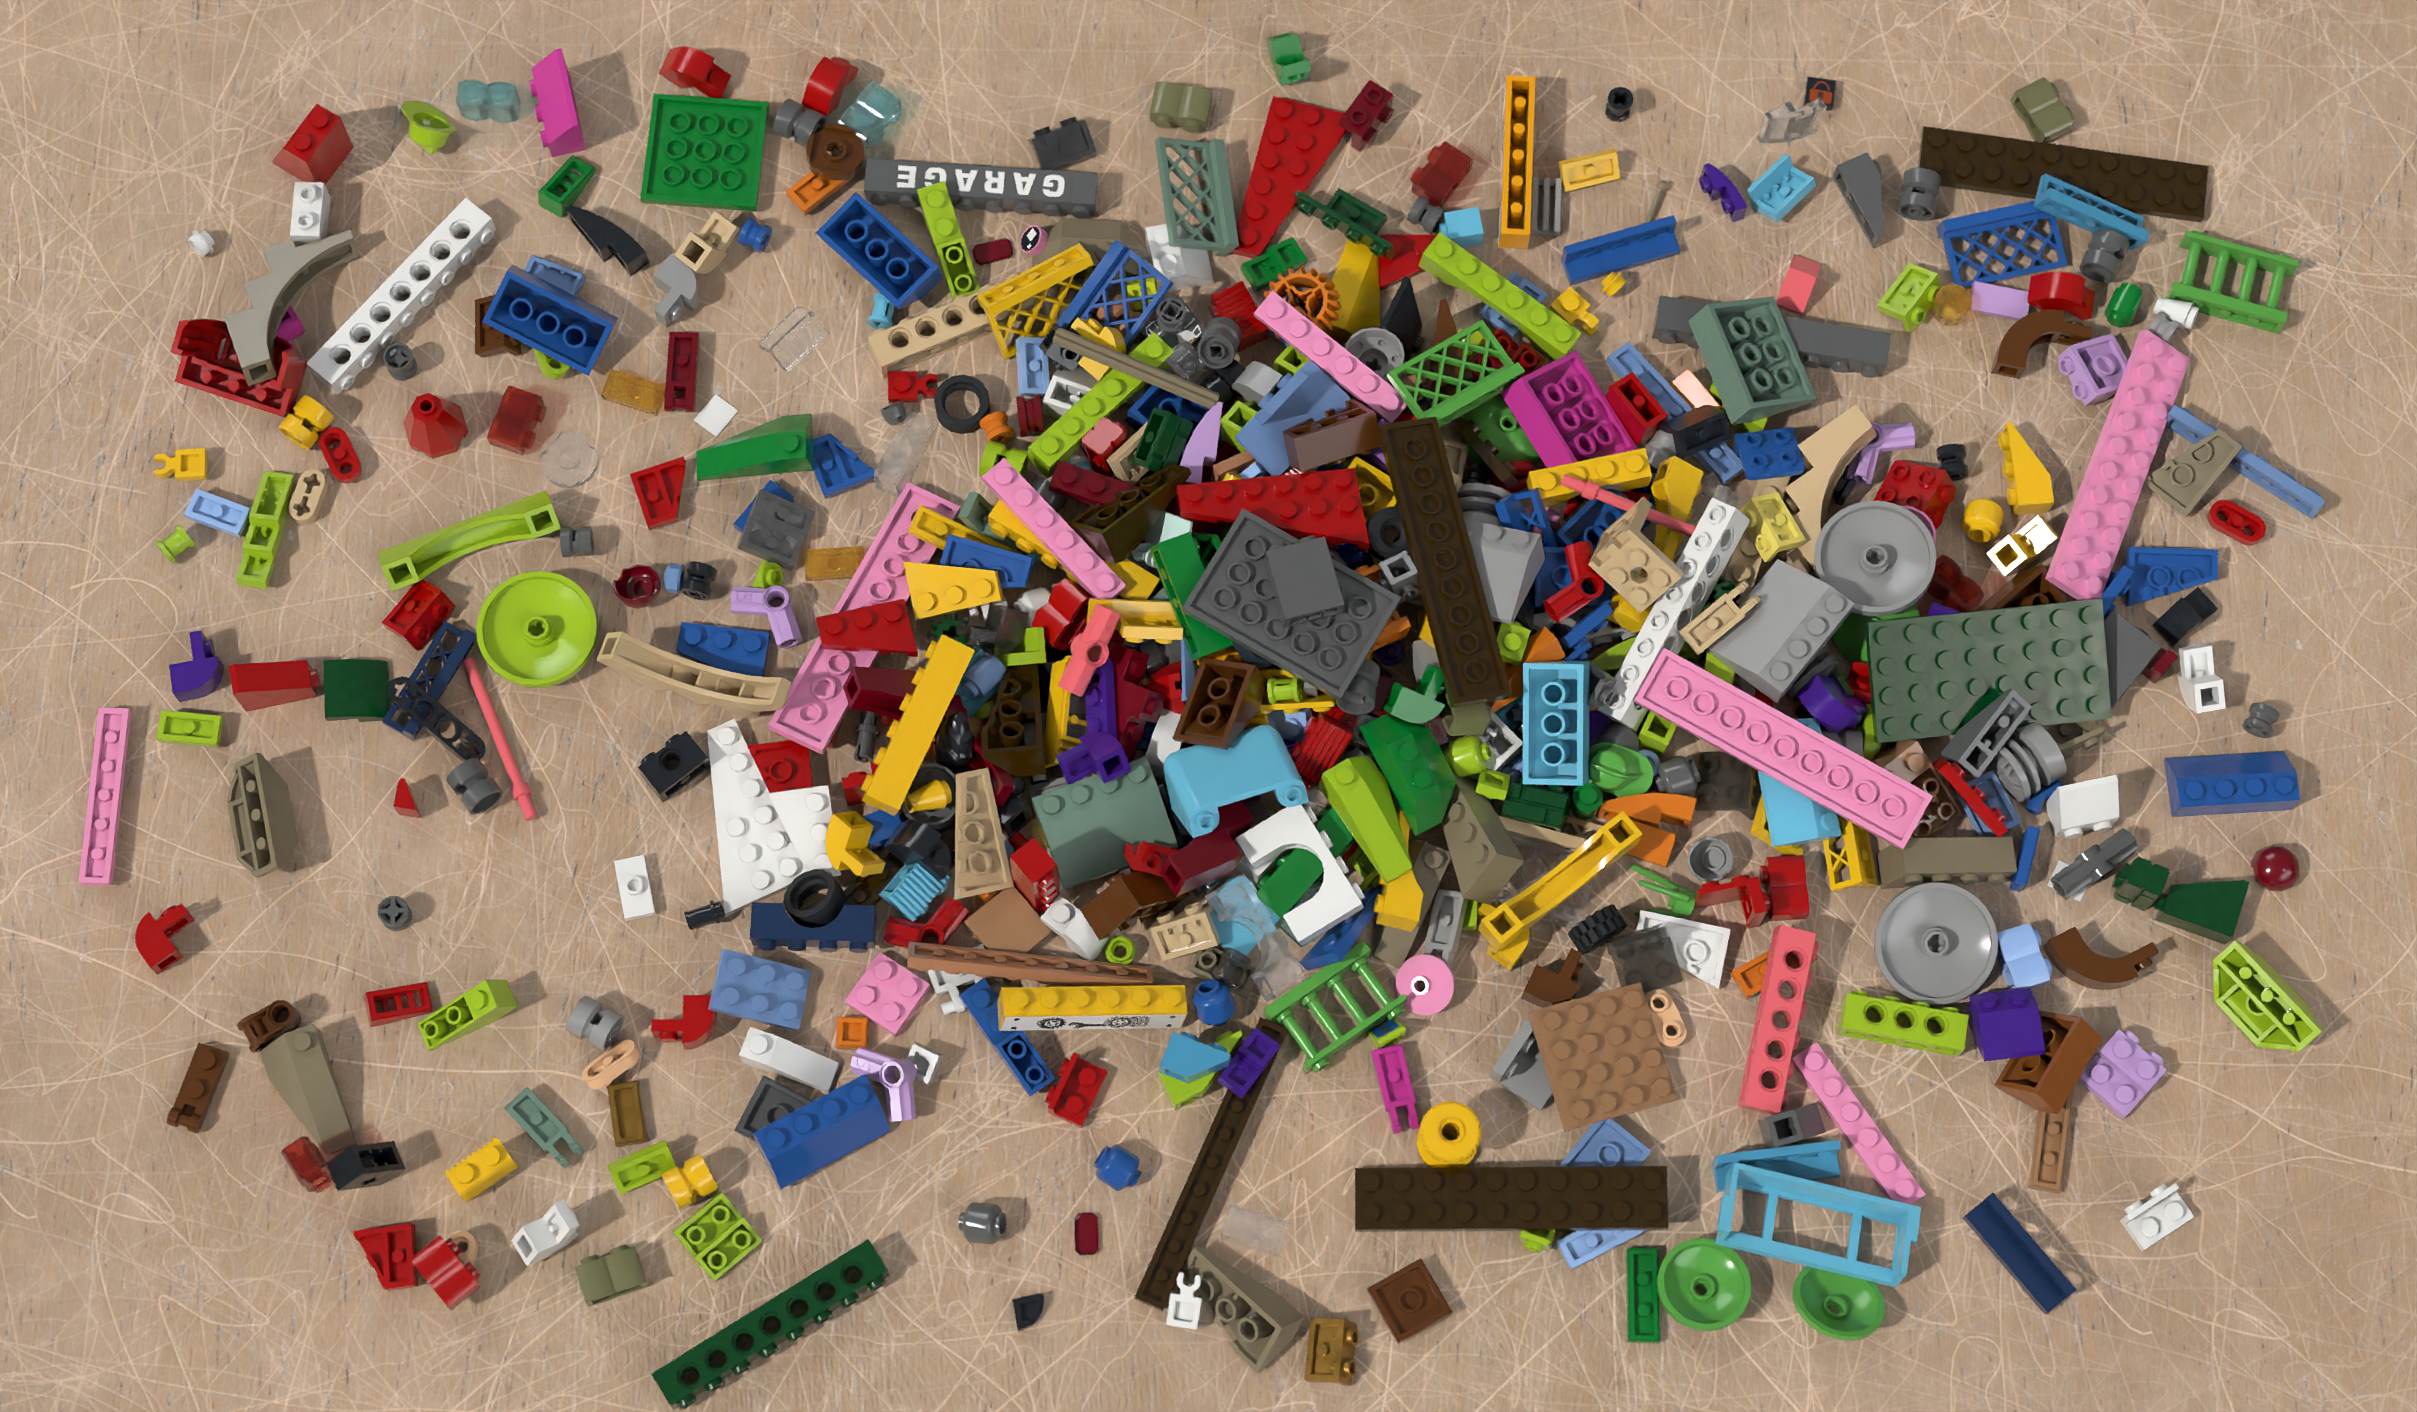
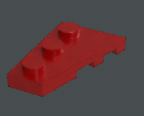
(871, 628)
(783, 765)
(1972, 795)

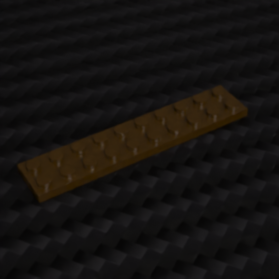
(2017, 165)
(1444, 562)
(1511, 1199)

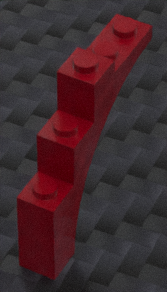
(883, 692)
(1133, 701)
(1209, 854)

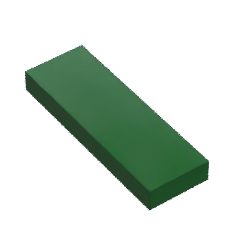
(1642, 1295)

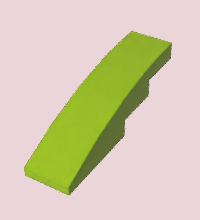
(265, 529)

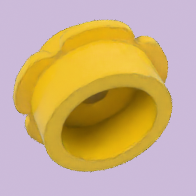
(1612, 283)

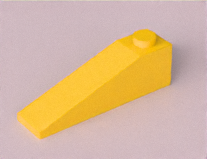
(1359, 292)

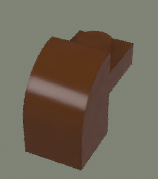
(1549, 988)

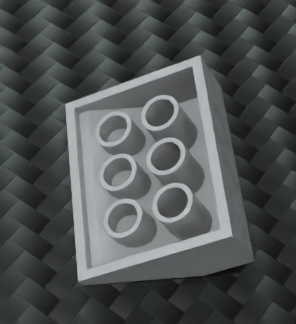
(1506, 565)
(1782, 629)

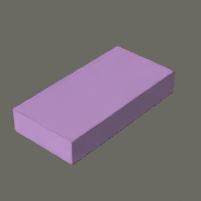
(1999, 301)

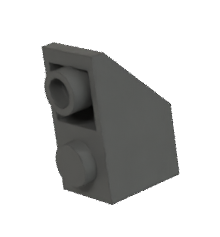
(1791, 1126)

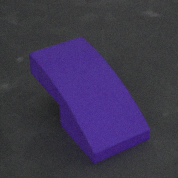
(1248, 1063)

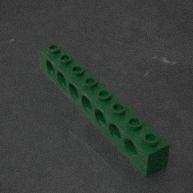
(806, 1291)

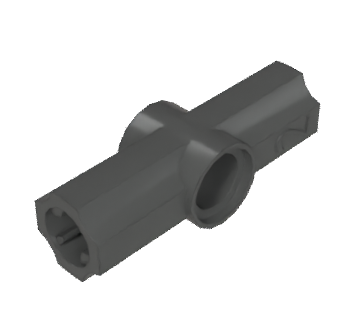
(2094, 864)

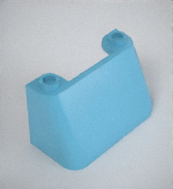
(1210, 777)

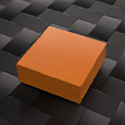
(852, 1032)

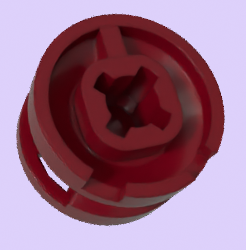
(1029, 415)

